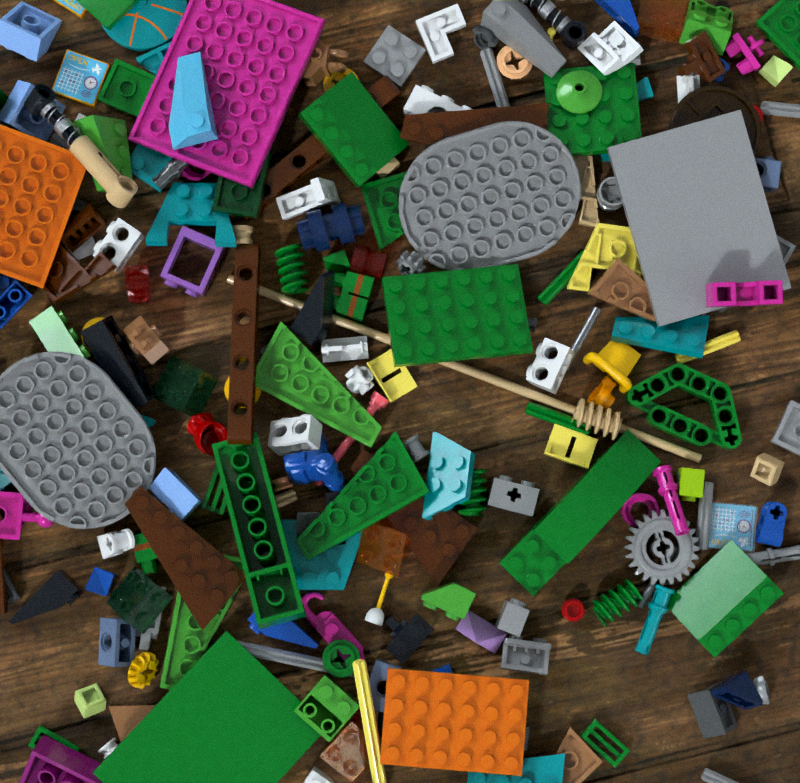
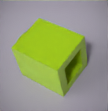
(690, 483)

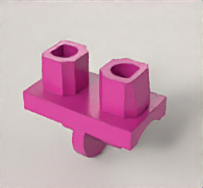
(750, 62)

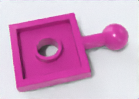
(13, 507)

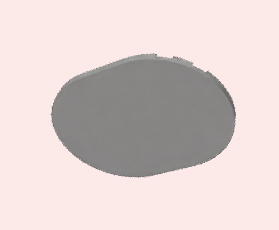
(489, 196)
(72, 440)

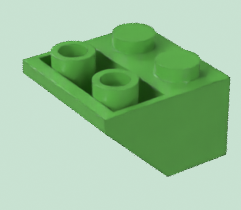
(708, 18)
(451, 598)
(327, 707)

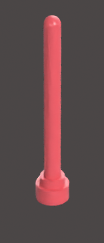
(376, 403)

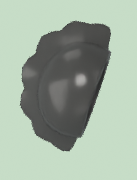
(484, 38)

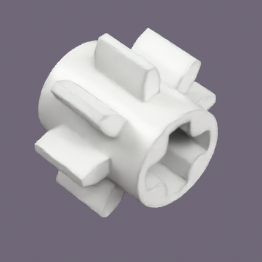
(359, 379)

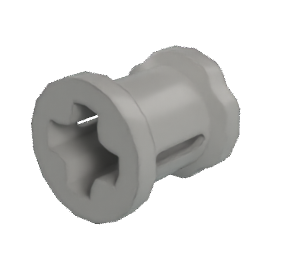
(415, 448)

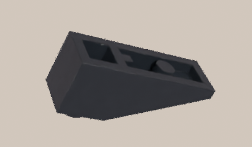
(317, 311)
(52, 595)

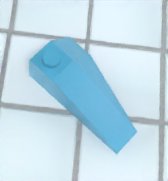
(191, 106)

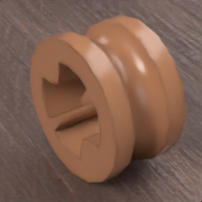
(282, 484)

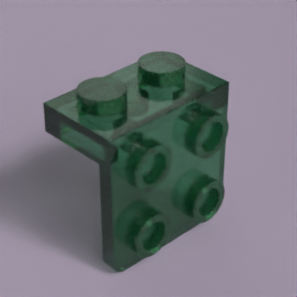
(139, 600)

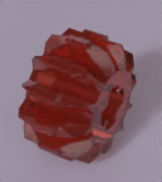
(137, 283)

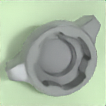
(762, 688)

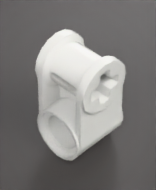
(116, 542)

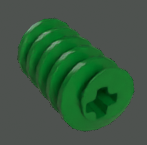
(291, 269)
(472, 506)
(616, 602)

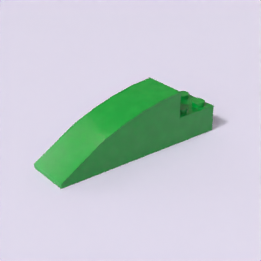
(580, 513)
(259, 533)

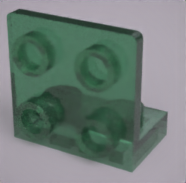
(184, 386)

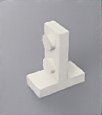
(308, 198)

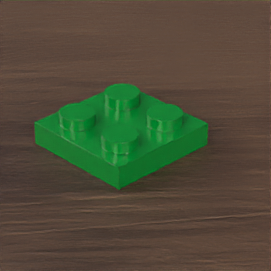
(126, 88)

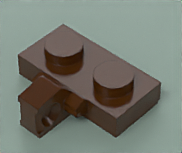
(702, 59)

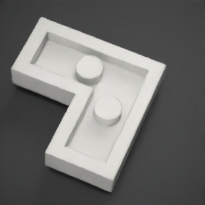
(434, 30)

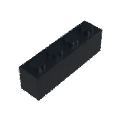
(118, 361)

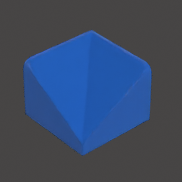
(101, 581)

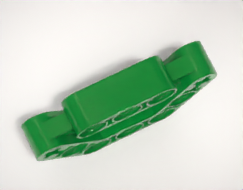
(714, 436)

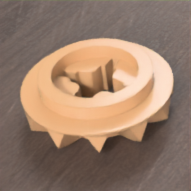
(510, 71)

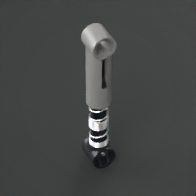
(563, 24)

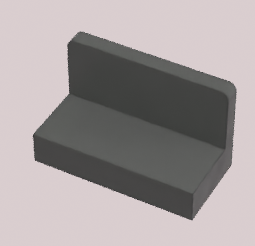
(712, 713)

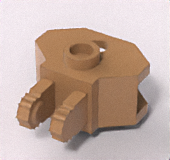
(322, 64)
(146, 340)

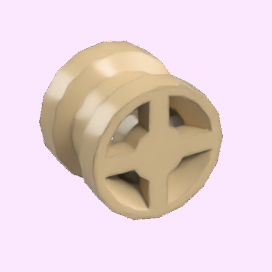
(243, 234)

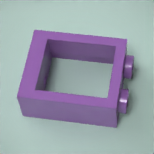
(199, 239)

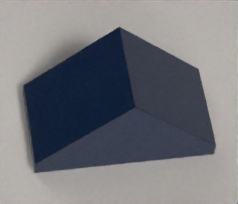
(738, 691)

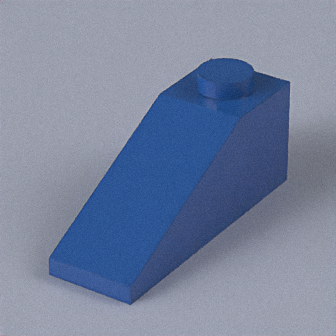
(622, 13)
(287, 631)

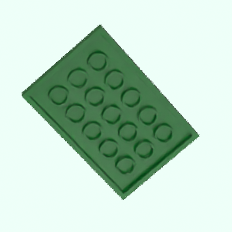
(456, 315)

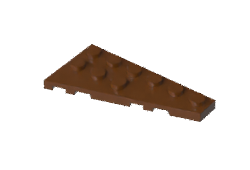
(433, 127)

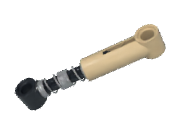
(119, 188)

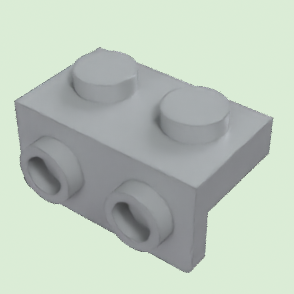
(525, 655)

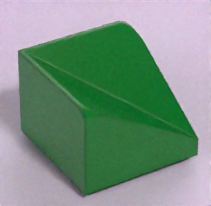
(337, 262)

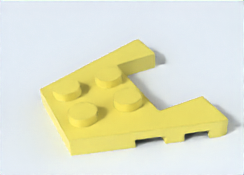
(603, 247)

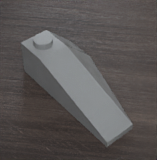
(520, 30)

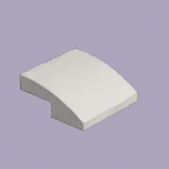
(610, 49)

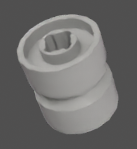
(608, 195)

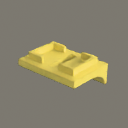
(396, 386)
(581, 451)

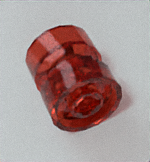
(368, 261)

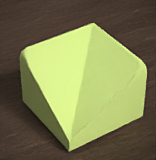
(775, 70)
(90, 700)

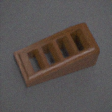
(78, 222)

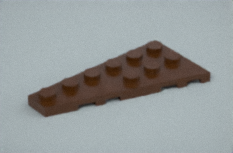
(433, 541)
(194, 566)

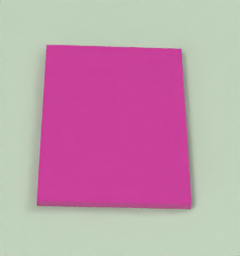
(252, 70)

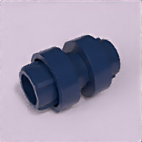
(342, 224)

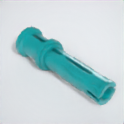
(657, 608)

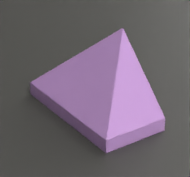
(481, 631)

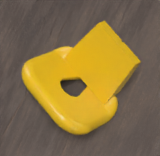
(617, 361)

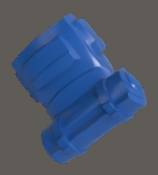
(314, 466)

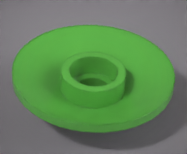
(579, 101)

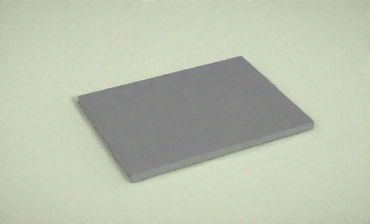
(696, 213)

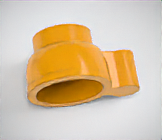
(602, 394)

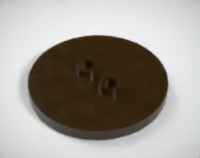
(713, 102)

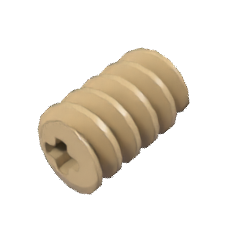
(597, 418)

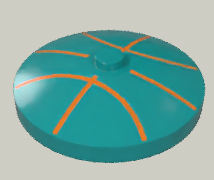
(148, 24)

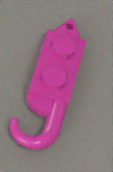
(330, 626)

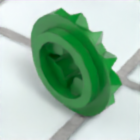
(331, 652)

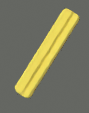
(713, 345)

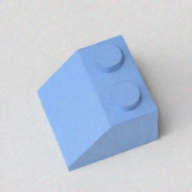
(28, 30)
(20, 119)
(175, 494)

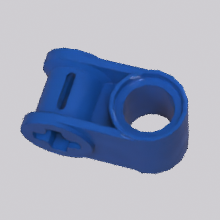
(771, 527)

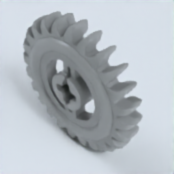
(668, 569)

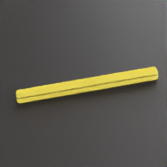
(369, 720)

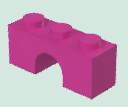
(744, 293)

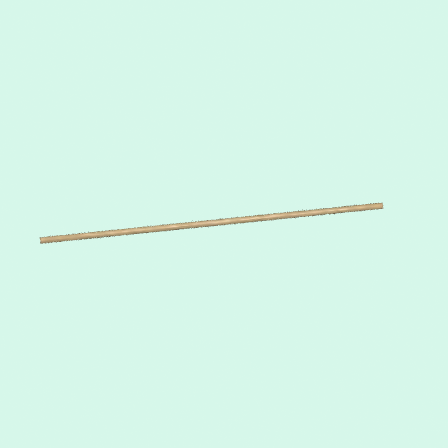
(482, 375)

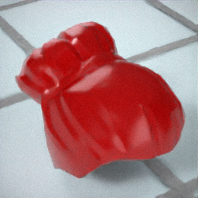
(206, 432)

